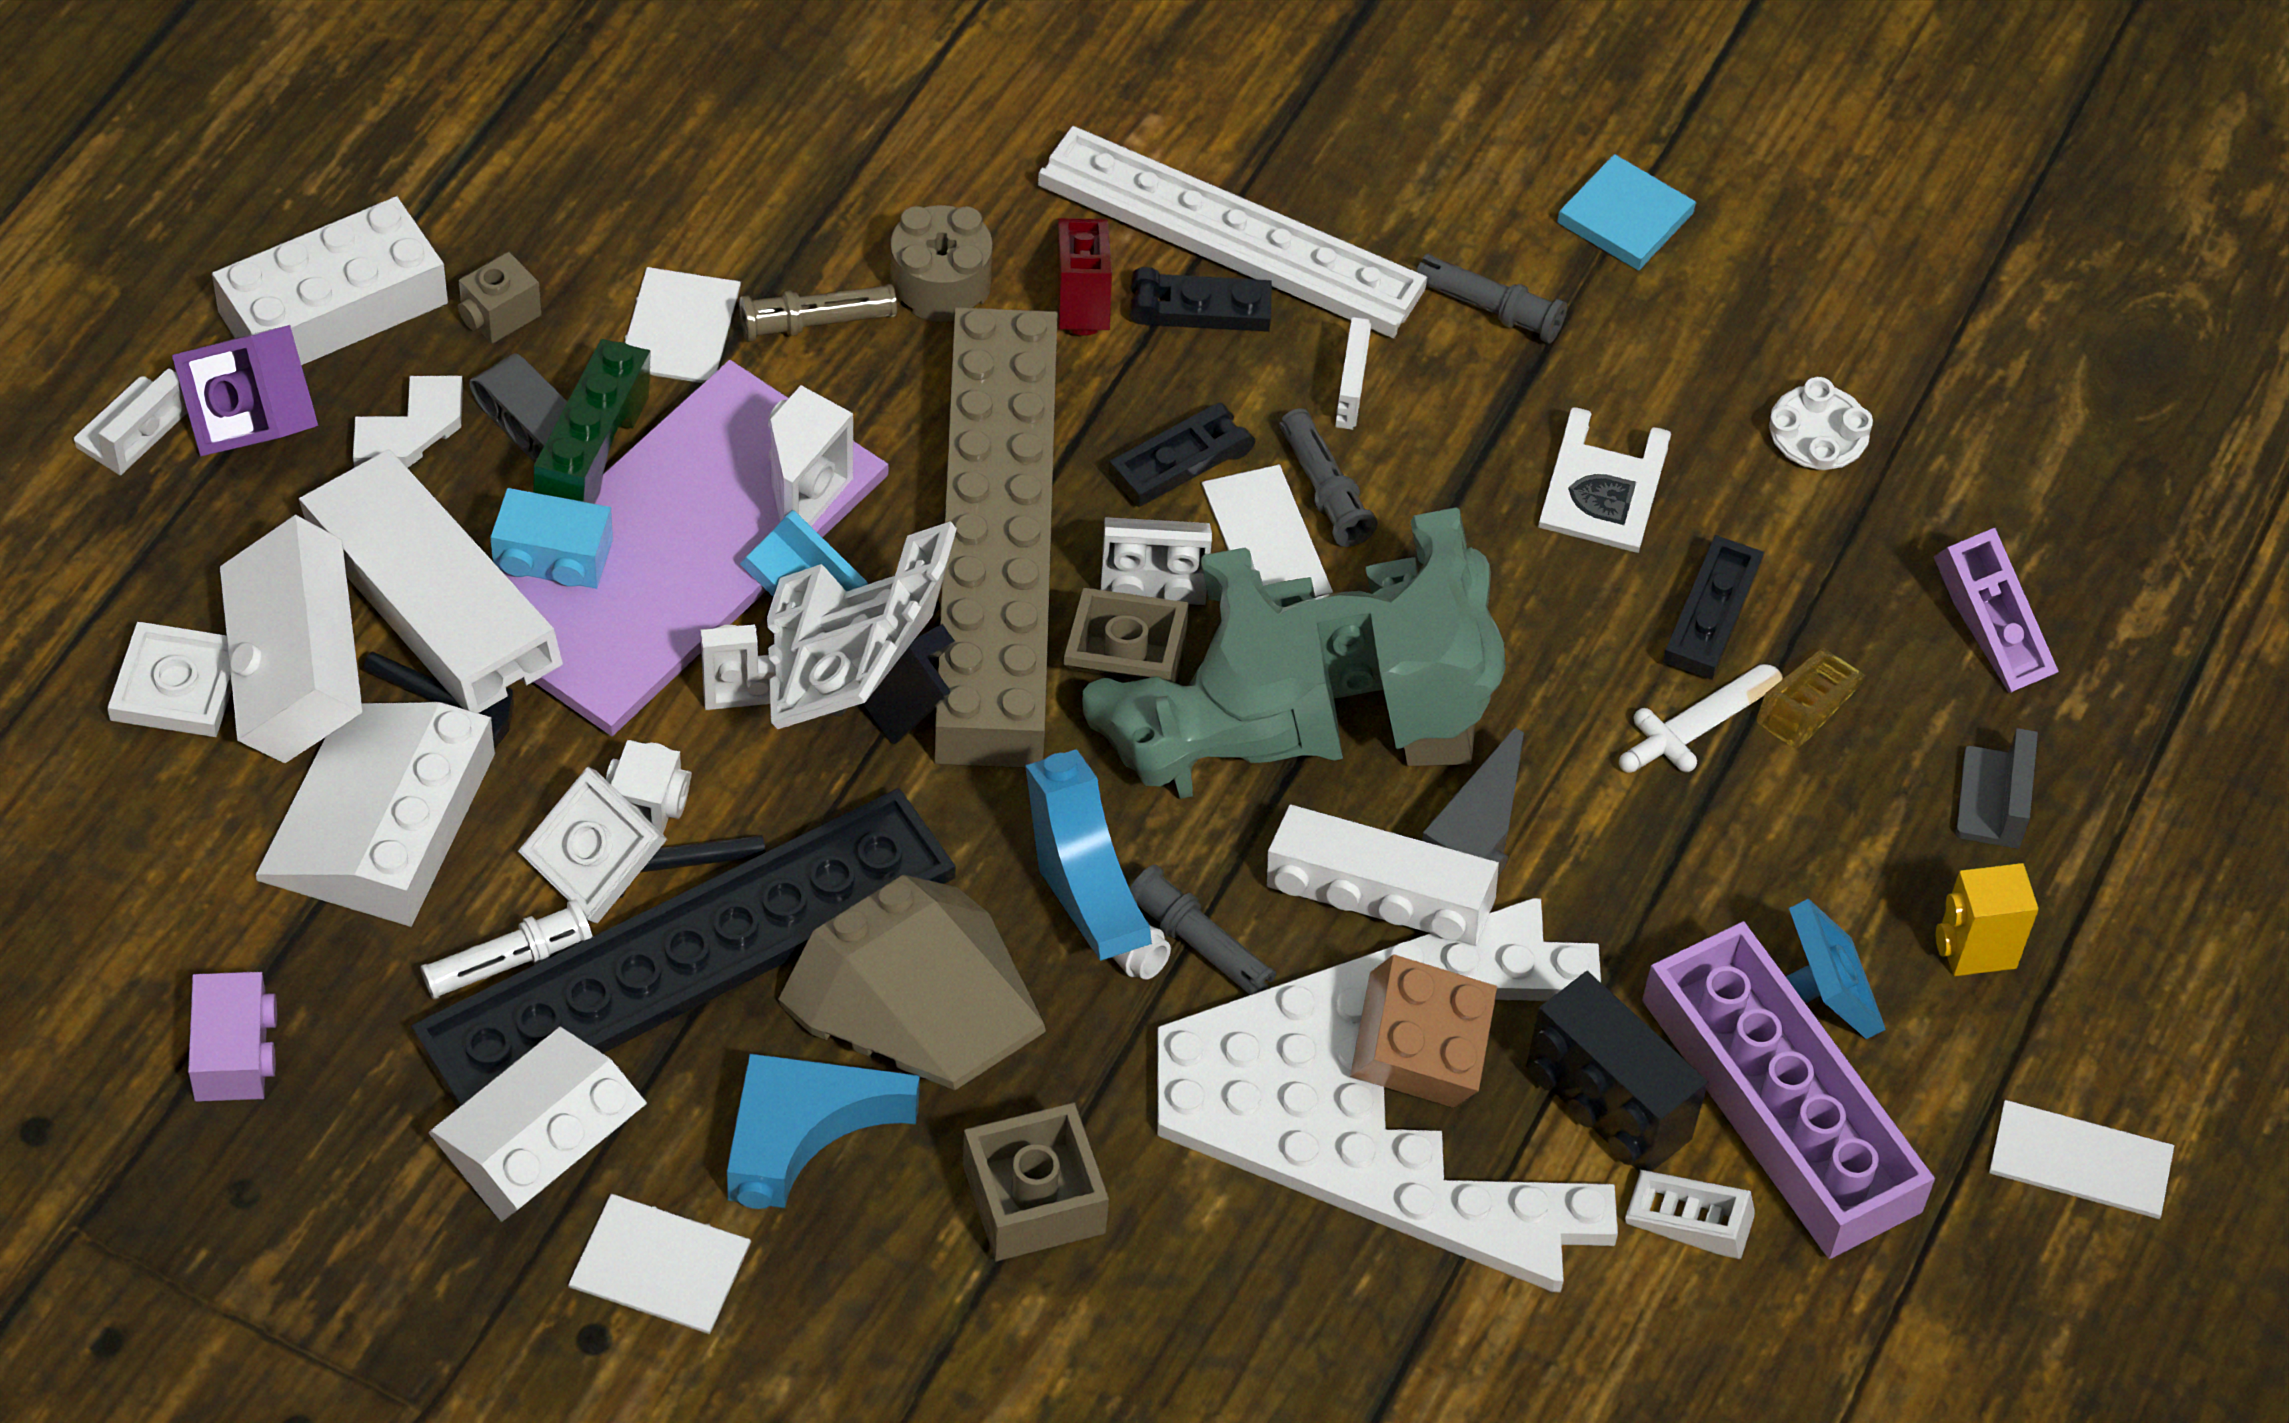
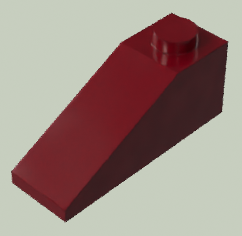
(1084, 275)

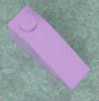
(1996, 609)

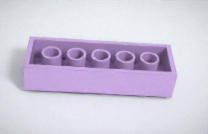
(1787, 1090)

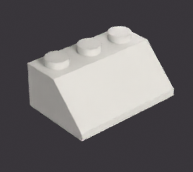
(536, 1120)

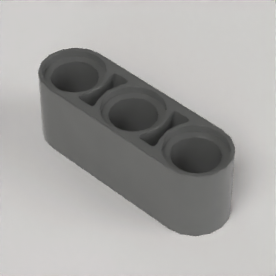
(519, 403)

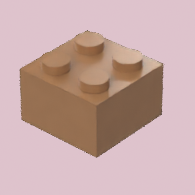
(1423, 1031)

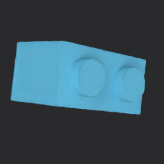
(552, 538)

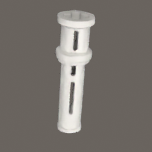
(532, 942)

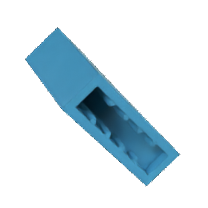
(1080, 857)
(797, 1110)

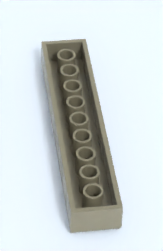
(1001, 548)

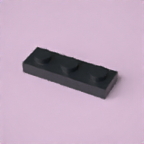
(1713, 607)

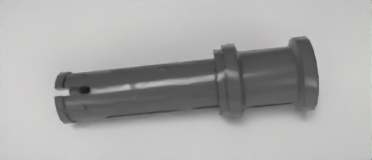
(1511, 304)
(1335, 493)
(1181, 916)

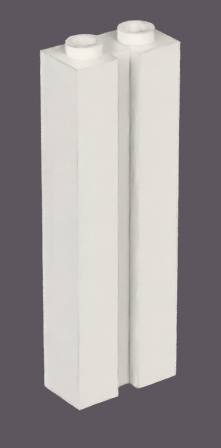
(433, 582)

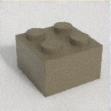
(1035, 1181)

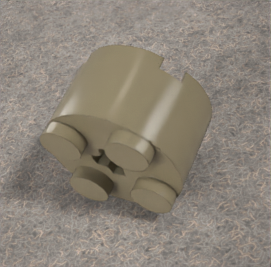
(941, 260)

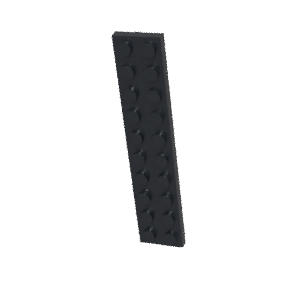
(683, 947)

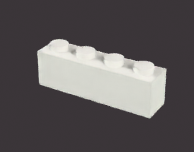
(1382, 874)

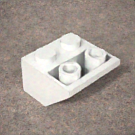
(1155, 558)

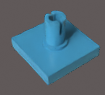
(1833, 970)

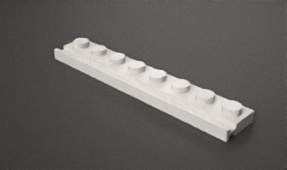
(1232, 231)

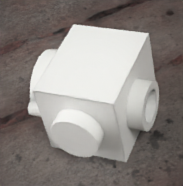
(651, 781)

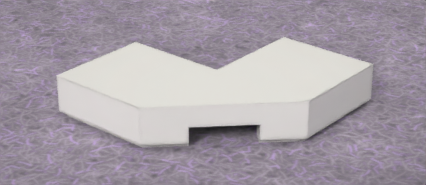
(432, 414)

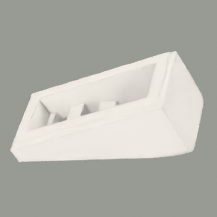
(1707, 1235)

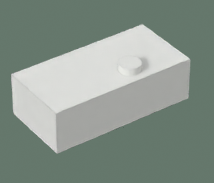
(290, 639)

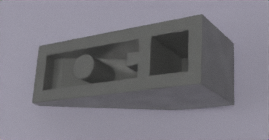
(1481, 811)

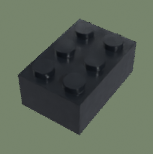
(1615, 1074)

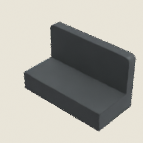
(1997, 792)

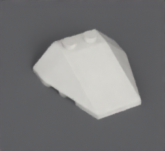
(842, 643)

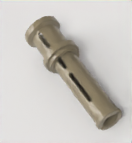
(793, 312)

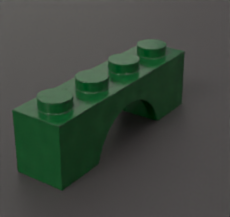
(605, 397)

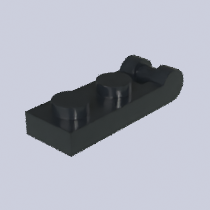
(1200, 301)
(1180, 454)

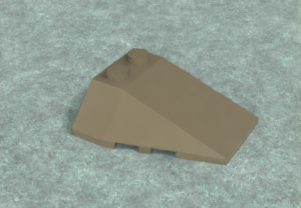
(917, 981)

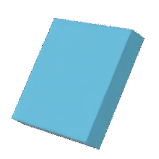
(1626, 212)

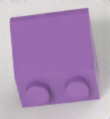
(245, 390)

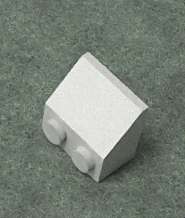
(809, 453)

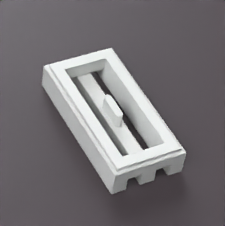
(1353, 373)

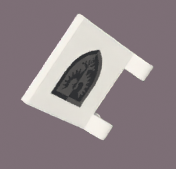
(1600, 491)

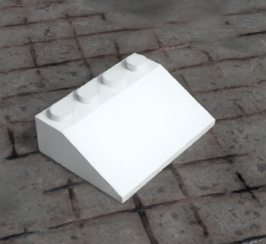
(381, 808)

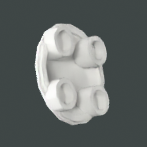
(1820, 425)

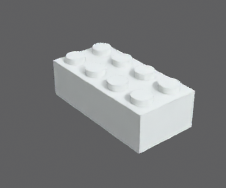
(336, 282)

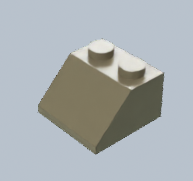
(1128, 636)

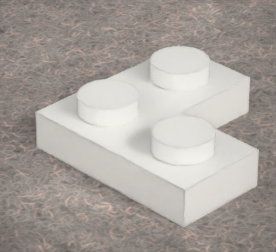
(733, 669)

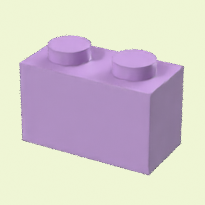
(229, 1036)

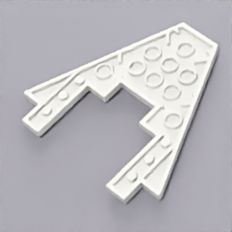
(1275, 1096)

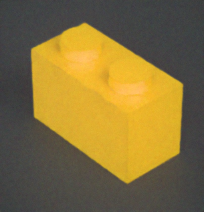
(1987, 920)

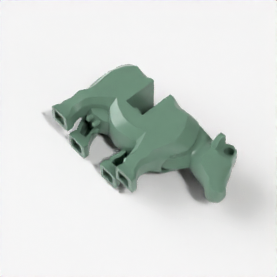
(1290, 654)

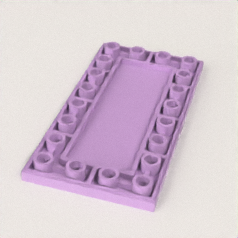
(682, 523)

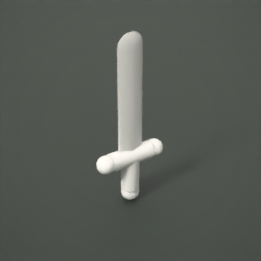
(1672, 736)

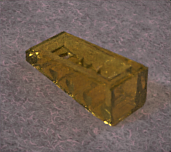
(1805, 700)

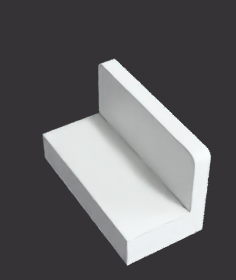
(133, 422)

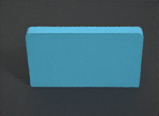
(794, 548)

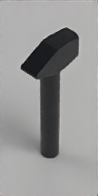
(434, 691)
(705, 853)

